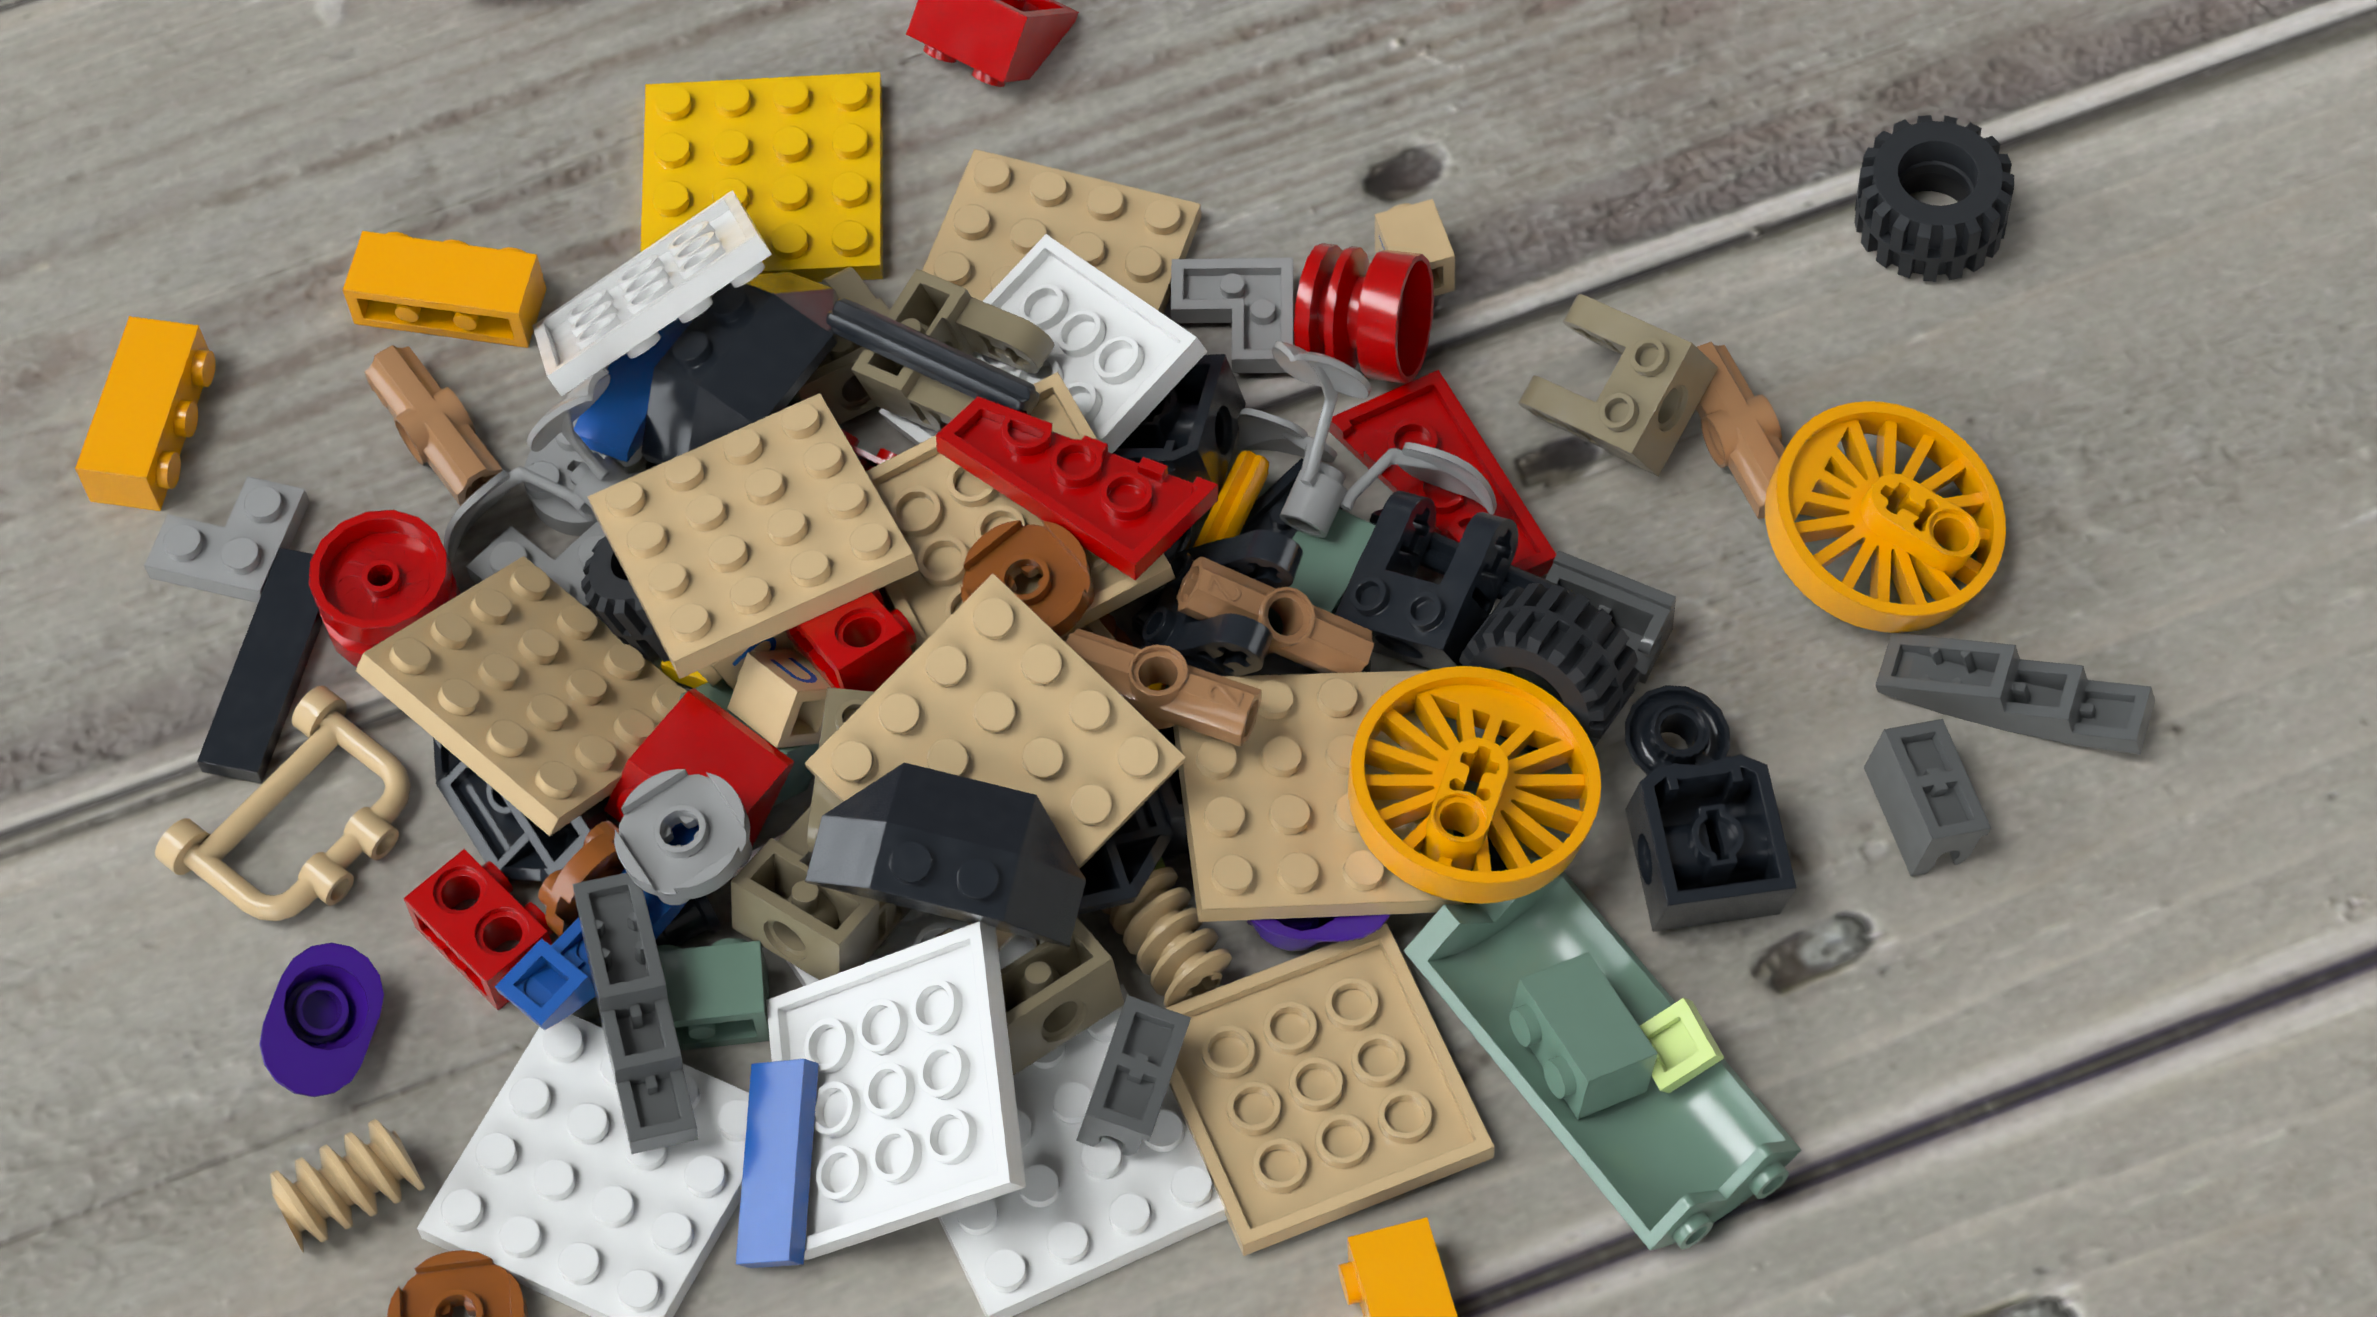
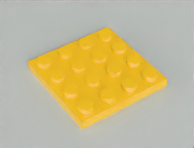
(792, 151)

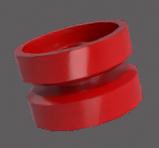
(378, 578)

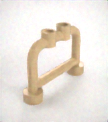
(324, 874)

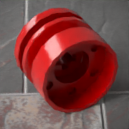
(1366, 310)

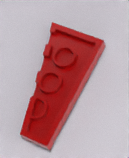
(1432, 416)
(1107, 502)

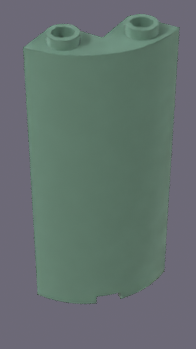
(1657, 1157)

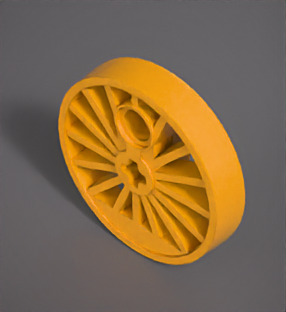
(1886, 515)
(1510, 789)

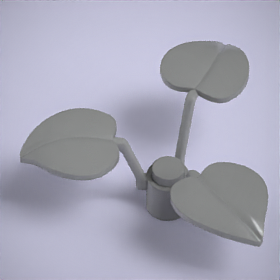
(590, 476)
(1319, 486)

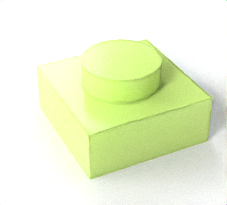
(1682, 1045)

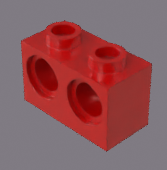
(856, 643)
(473, 934)

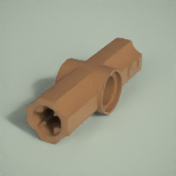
(431, 422)
(1739, 428)
(1308, 634)
(1192, 701)

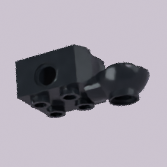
(1192, 429)
(1702, 819)

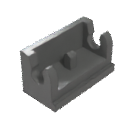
(1635, 607)
(1925, 795)
(1134, 1075)

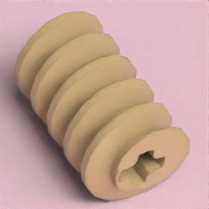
(1167, 941)
(344, 1182)

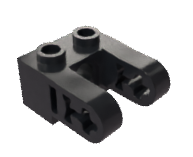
(1414, 616)
(1229, 641)

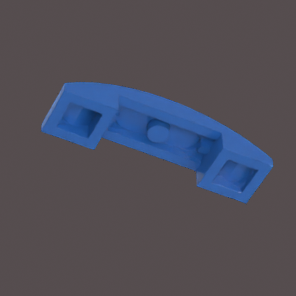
(619, 415)
(557, 978)

